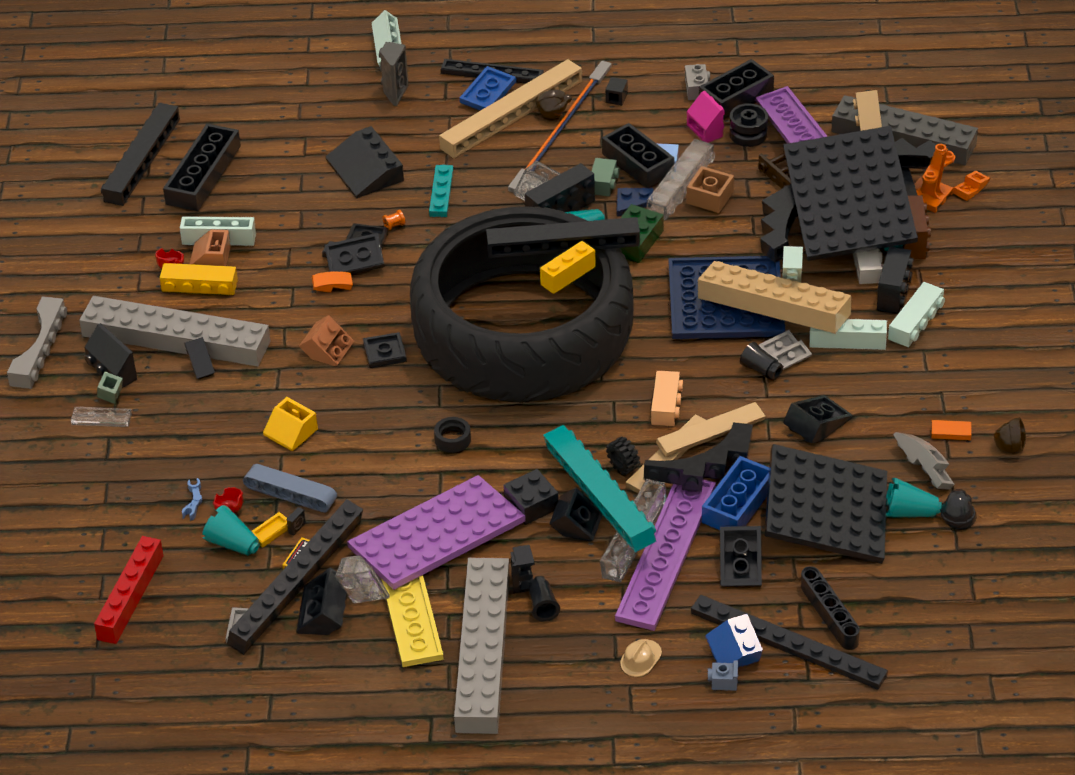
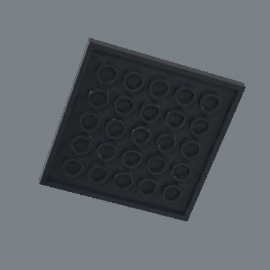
(826, 503)

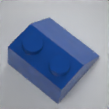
(735, 641)

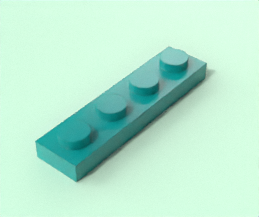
(441, 191)

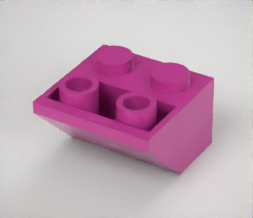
(706, 118)

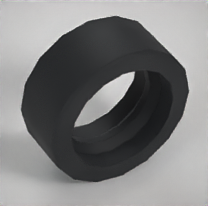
(452, 424)

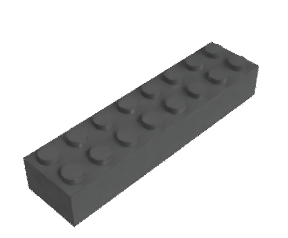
(912, 127)

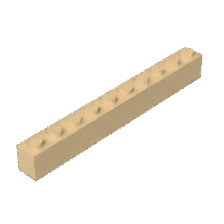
(508, 109)

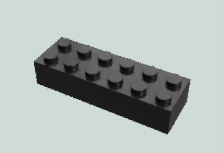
(202, 167)

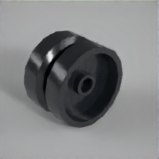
(748, 125)

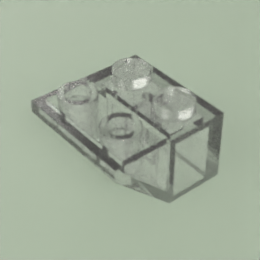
(532, 177)
(360, 580)

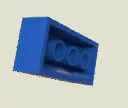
(737, 495)

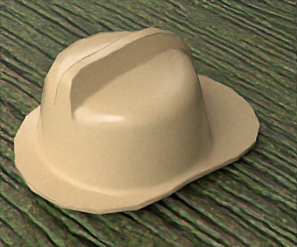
(640, 657)

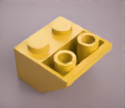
(290, 424)

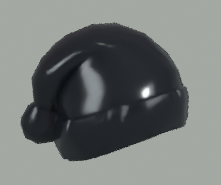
(958, 510)

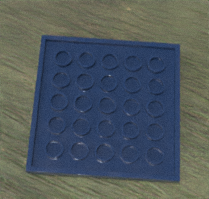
(706, 319)

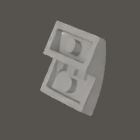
(786, 349)

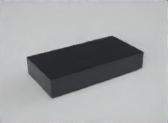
(199, 357)

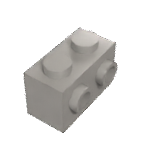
(694, 77)

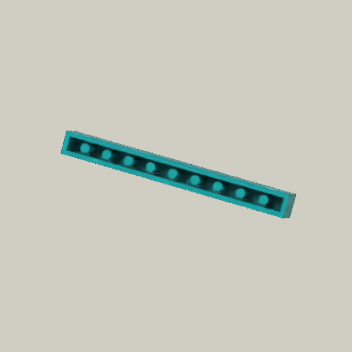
(600, 488)

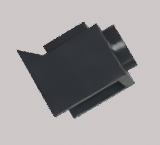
(521, 568)

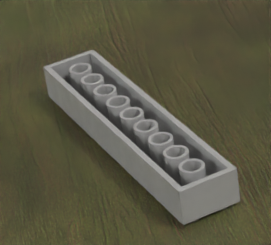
(170, 328)
(482, 646)

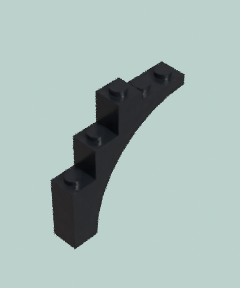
(710, 464)

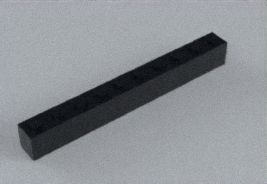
(294, 577)

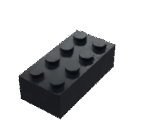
(739, 85)
(637, 155)
(564, 192)

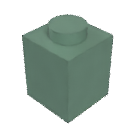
(109, 387)

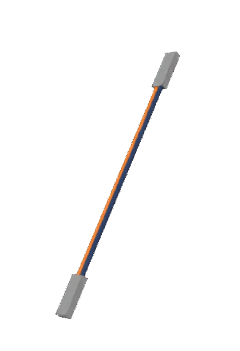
(596, 77)

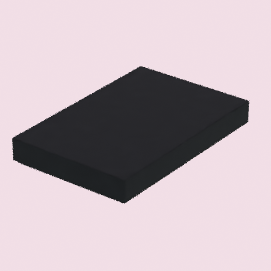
(355, 254)

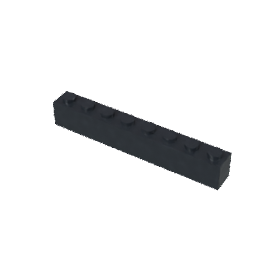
(140, 154)
(562, 236)

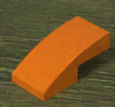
(971, 186)
(328, 280)

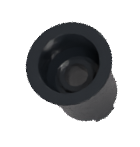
(760, 361)
(543, 600)

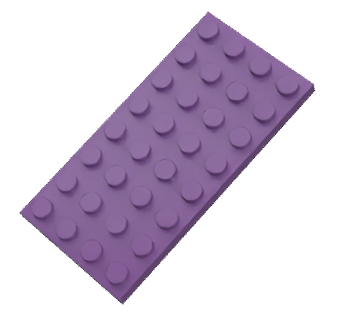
(436, 531)

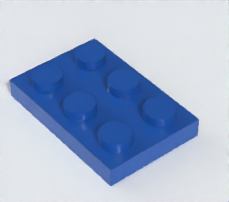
(487, 88)

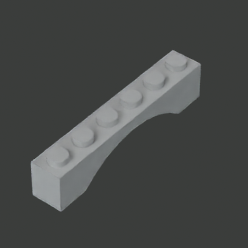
(25, 368)

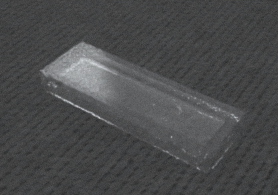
(101, 416)

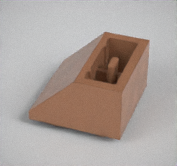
(212, 248)
(326, 342)

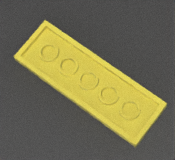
(413, 623)

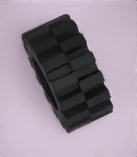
(623, 455)

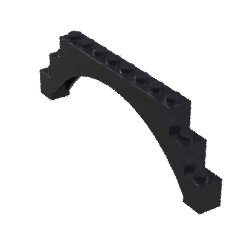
(781, 208)

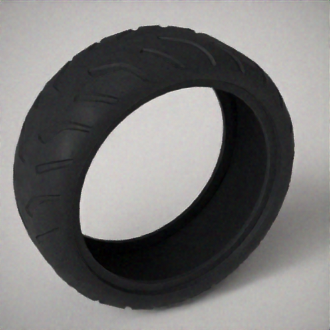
(516, 364)

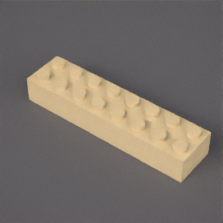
(774, 296)

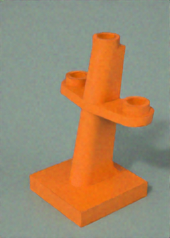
(930, 183)

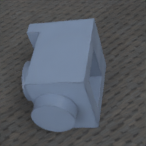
(723, 676)

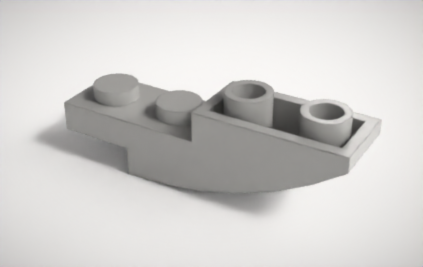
(924, 454)

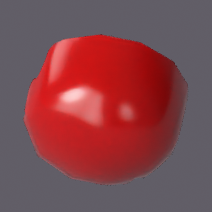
(172, 257)
(231, 497)

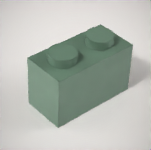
(605, 173)

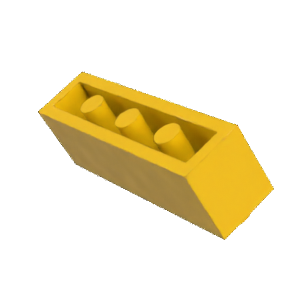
(198, 279)

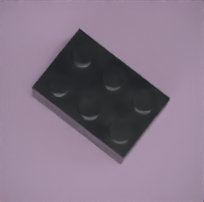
(894, 280)

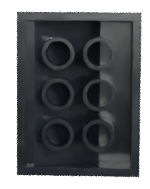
(366, 163)

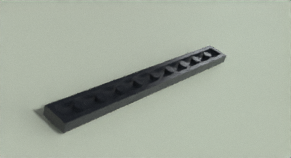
(795, 644)

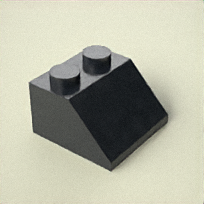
(576, 516)

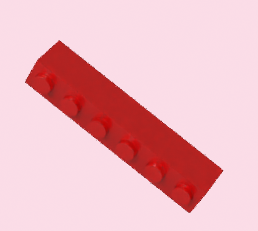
(128, 590)

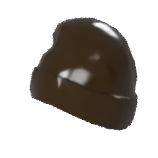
(553, 103)
(1011, 436)

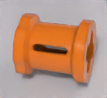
(394, 220)

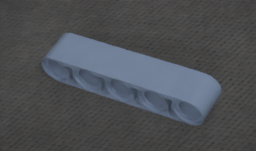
(290, 488)

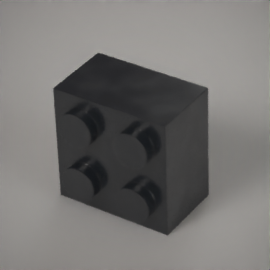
(532, 495)

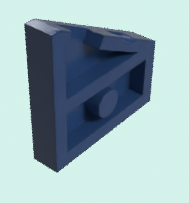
(633, 196)

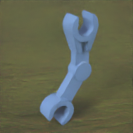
(191, 508)

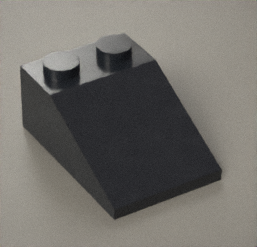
(816, 418)
(741, 556)

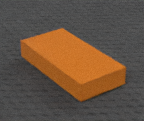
(951, 430)

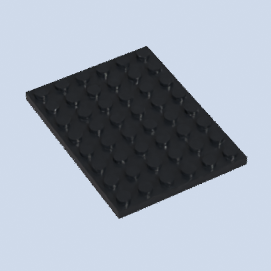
(850, 193)

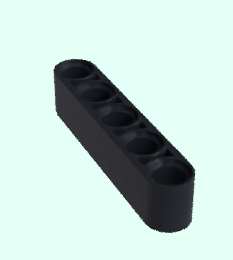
(830, 608)

